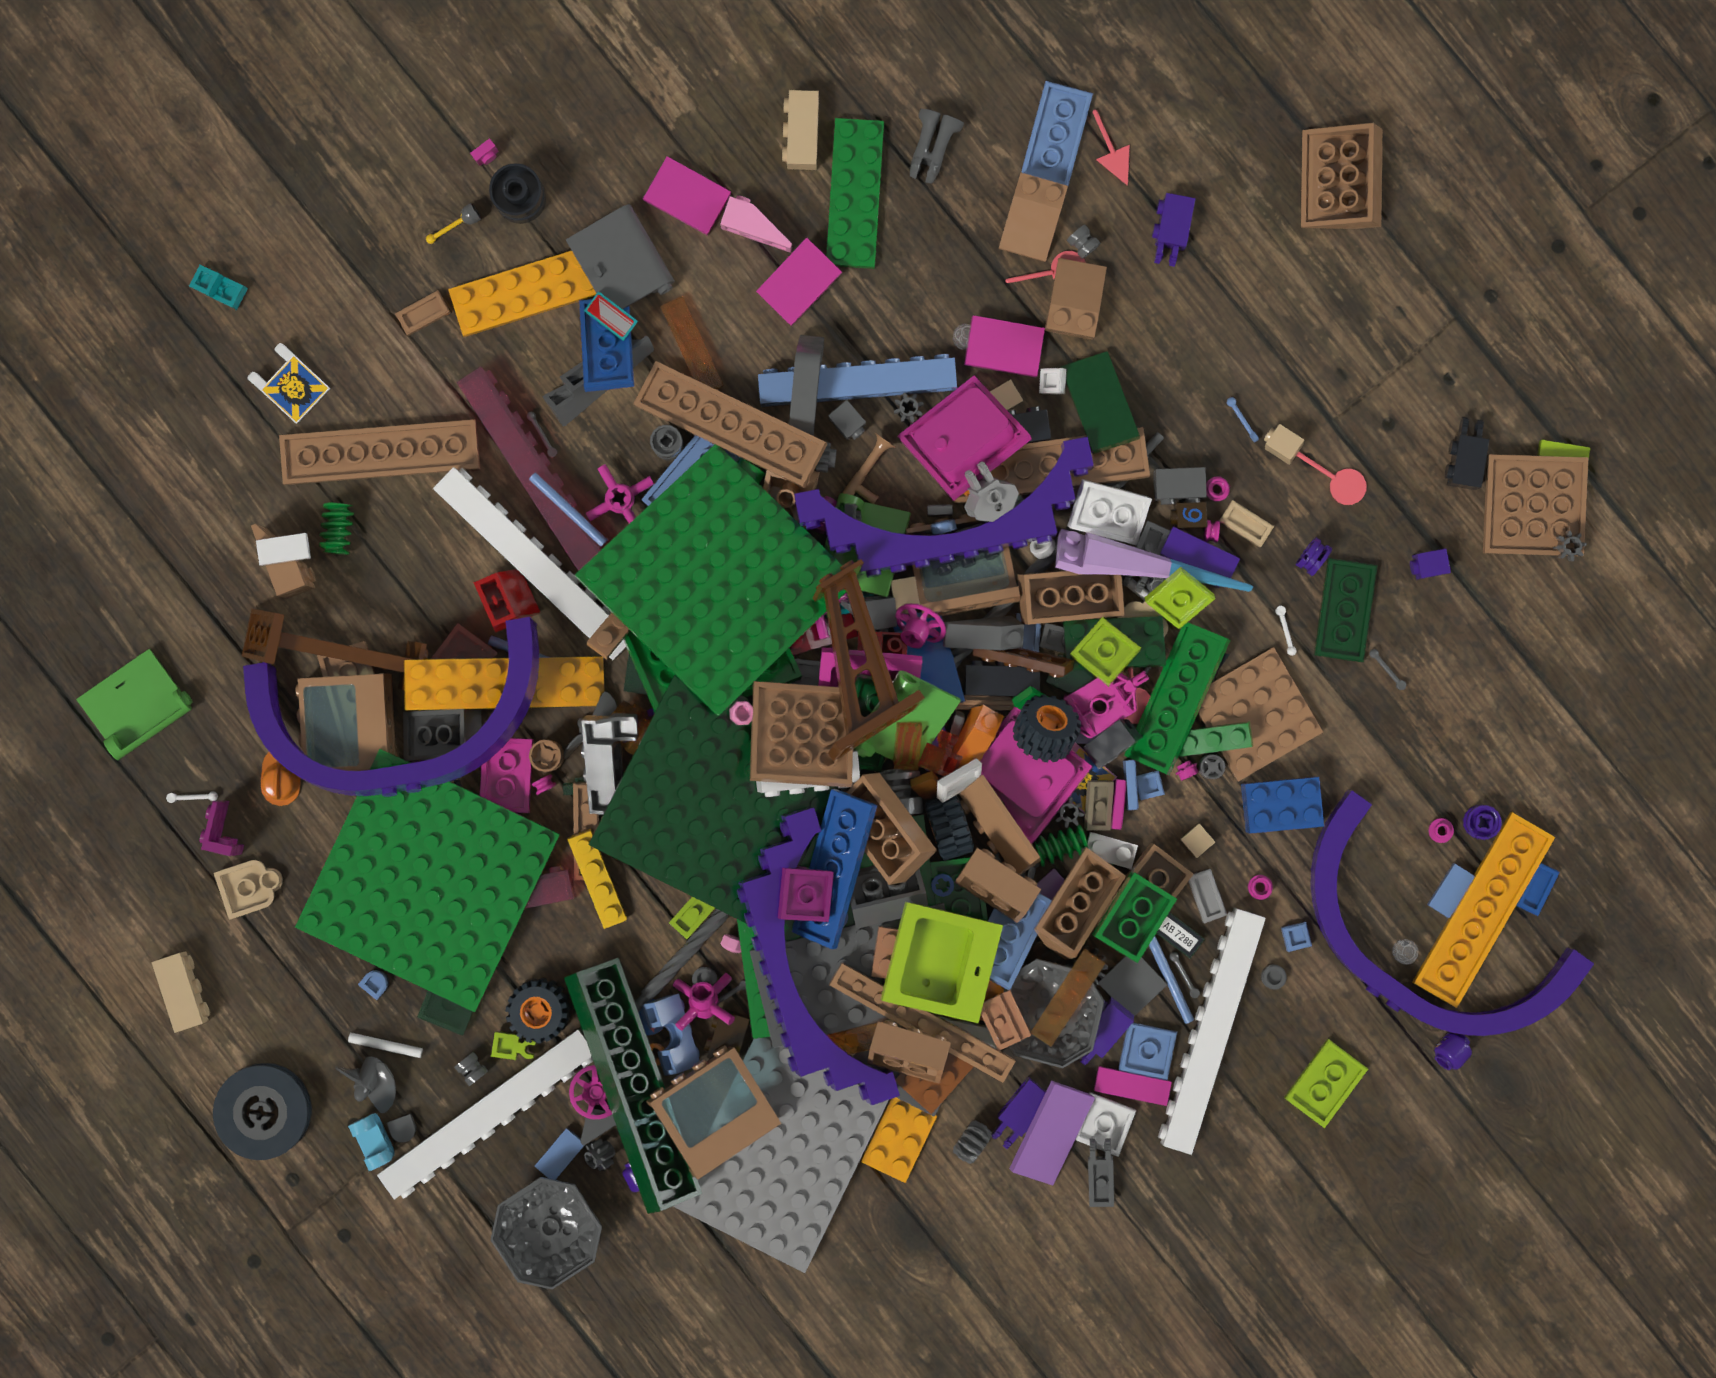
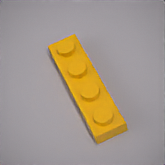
(597, 879)

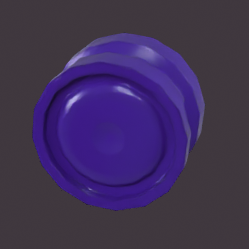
(1313, 556)
(1482, 822)

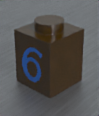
(1189, 515)

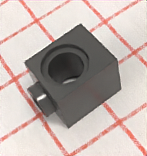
(847, 421)

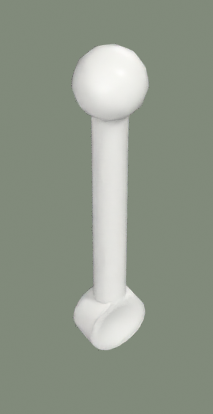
(1281, 611)
(172, 797)

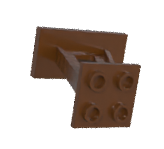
(265, 637)
(890, 709)

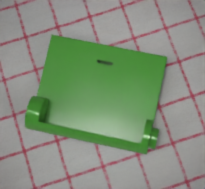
(878, 517)
(138, 707)
(932, 713)

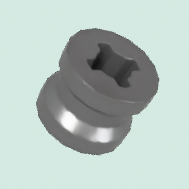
(1215, 769)

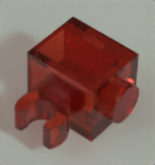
(941, 758)

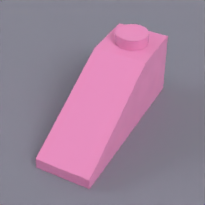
(747, 221)

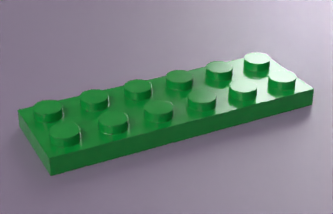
(855, 192)
(1177, 697)

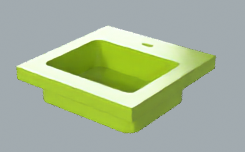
(937, 962)

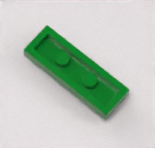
(1218, 739)

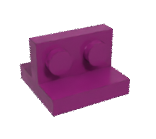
(805, 894)

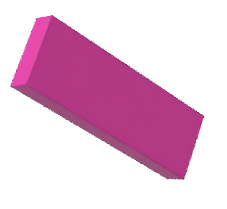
(1132, 1086)

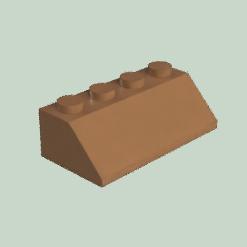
(999, 825)
(1078, 904)

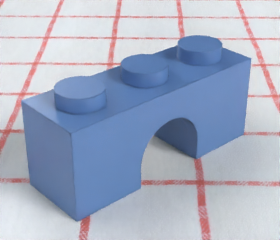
(681, 1051)

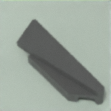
(572, 399)

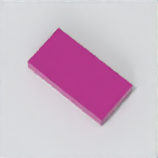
(1118, 804)

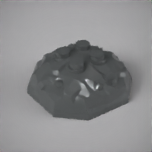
(1033, 992)
(546, 1233)

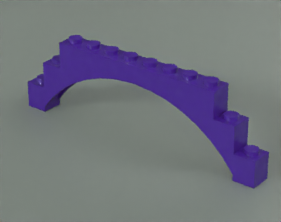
(888, 550)
(807, 1043)

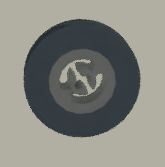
(258, 1140)

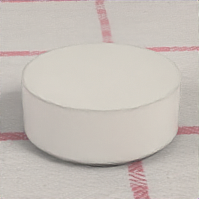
(1042, 550)

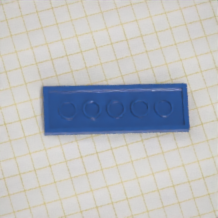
(840, 850)

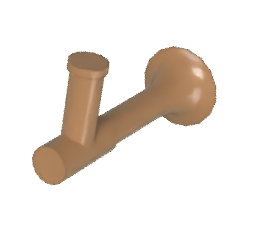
(854, 485)

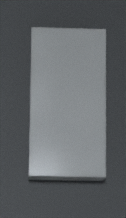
(1207, 896)

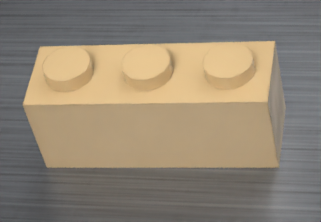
(801, 130)
(181, 991)

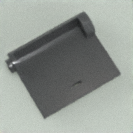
(625, 257)

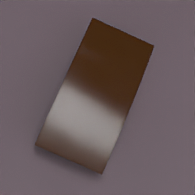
(926, 785)

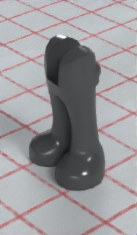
(922, 155)

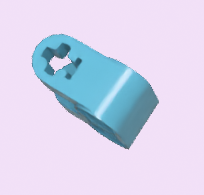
(373, 1141)

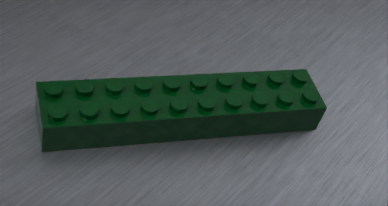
(628, 1079)

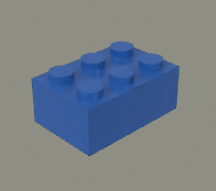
(1282, 805)

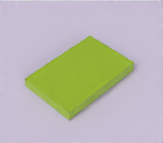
(1326, 1083)

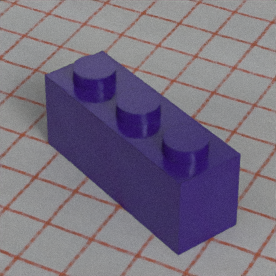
(1197, 553)

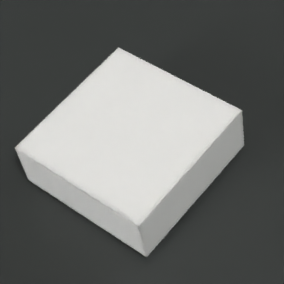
(1052, 381)

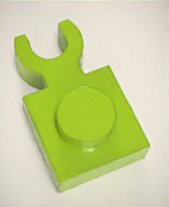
(508, 1046)

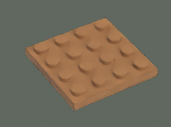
(1533, 502)
(1272, 703)
(795, 732)

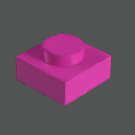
(485, 153)

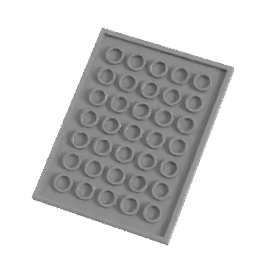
(792, 1178)

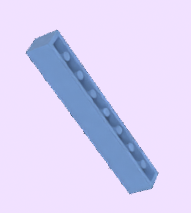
(865, 380)

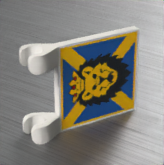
(293, 386)

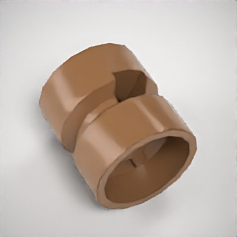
(546, 755)

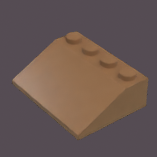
(1342, 177)

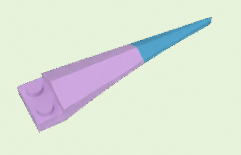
(1104, 556)

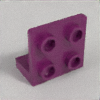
(211, 836)

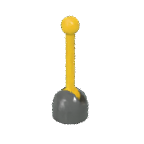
(468, 215)

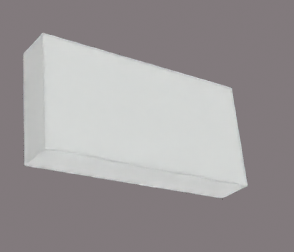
(283, 549)
(958, 780)

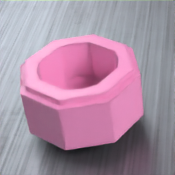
(741, 713)
(731, 943)

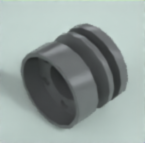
(900, 784)

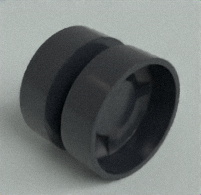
(517, 193)

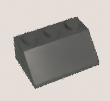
(879, 902)

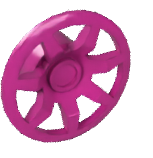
(917, 628)
(592, 1094)

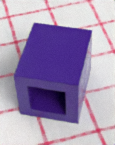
(1430, 564)

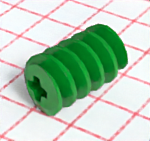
(336, 528)
(1061, 845)

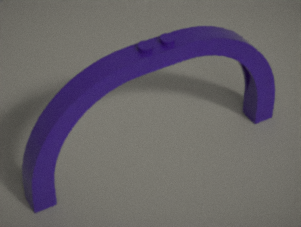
(509, 713)
(1537, 1004)

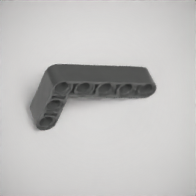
(806, 382)

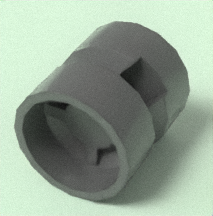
(666, 442)

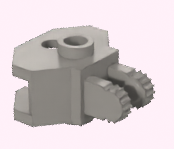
(988, 495)

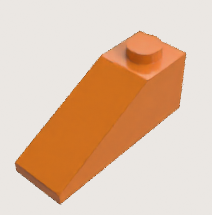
(977, 733)

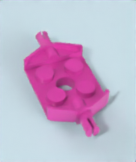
(1119, 698)

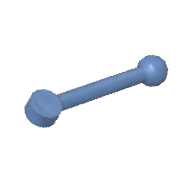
(1232, 403)

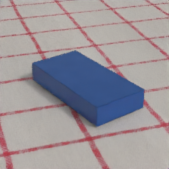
(1538, 889)

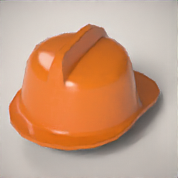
(278, 783)

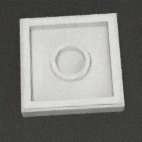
(1104, 1121)

